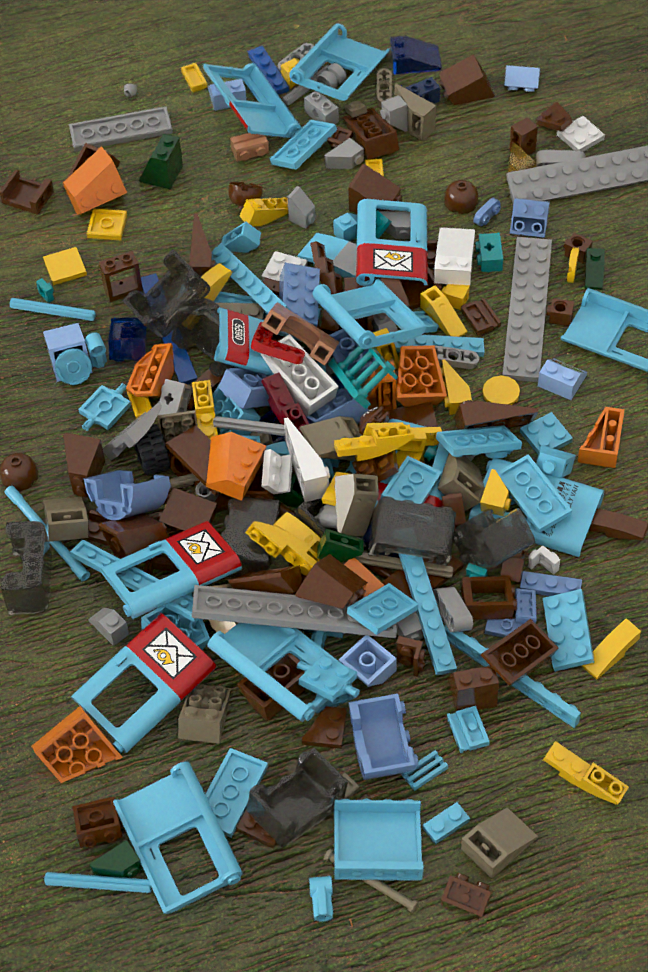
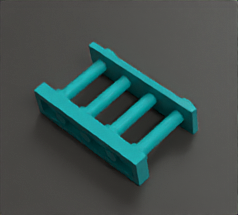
(354, 386)

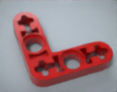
(263, 343)

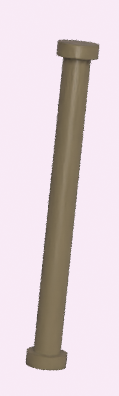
(411, 905)

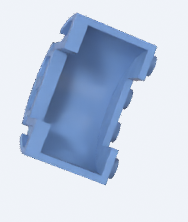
(121, 498)
(381, 737)

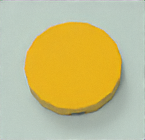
(573, 265)
(501, 390)

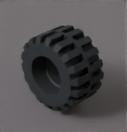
(152, 451)

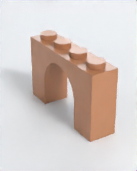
(284, 320)

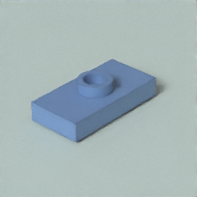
(525, 605)
(501, 627)

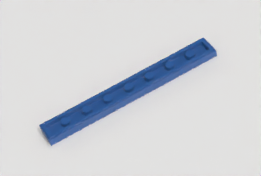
(182, 363)

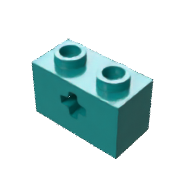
(490, 252)

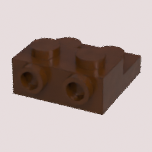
(381, 466)
(97, 822)

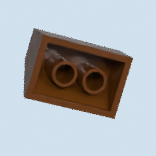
(279, 580)
(286, 674)

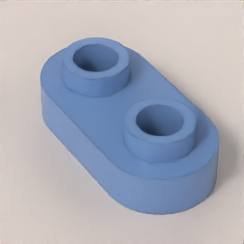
(487, 211)

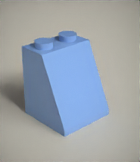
(64, 339)

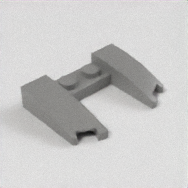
(132, 433)

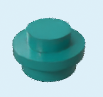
(431, 453)

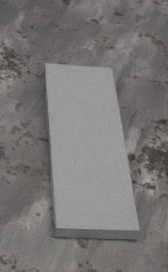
(121, 128)

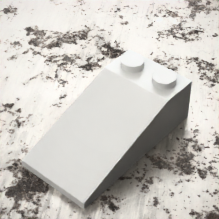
(454, 256)
(305, 381)
(307, 464)

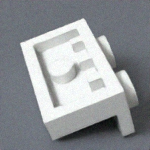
(276, 472)

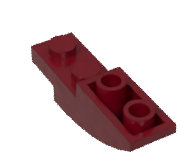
(282, 401)

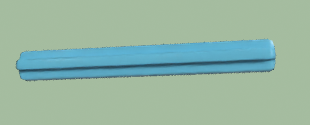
(53, 309)
(97, 882)

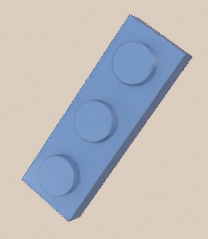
(549, 584)

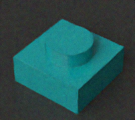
(45, 290)
(475, 571)

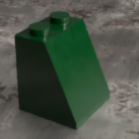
(164, 163)

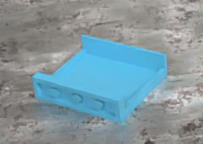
(377, 840)

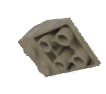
(420, 113)
(176, 423)
(323, 433)
(462, 477)
(355, 502)
(66, 519)
(204, 714)
(497, 841)

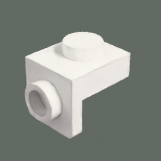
(545, 558)

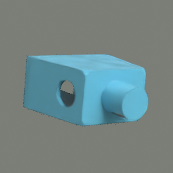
(554, 461)

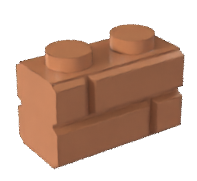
(249, 146)

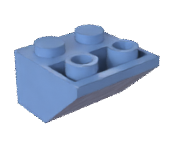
(529, 217)

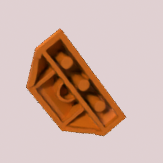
(152, 371)

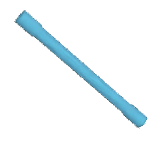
(76, 566)

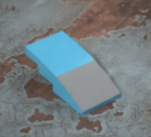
(339, 250)

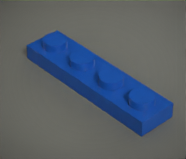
(269, 70)

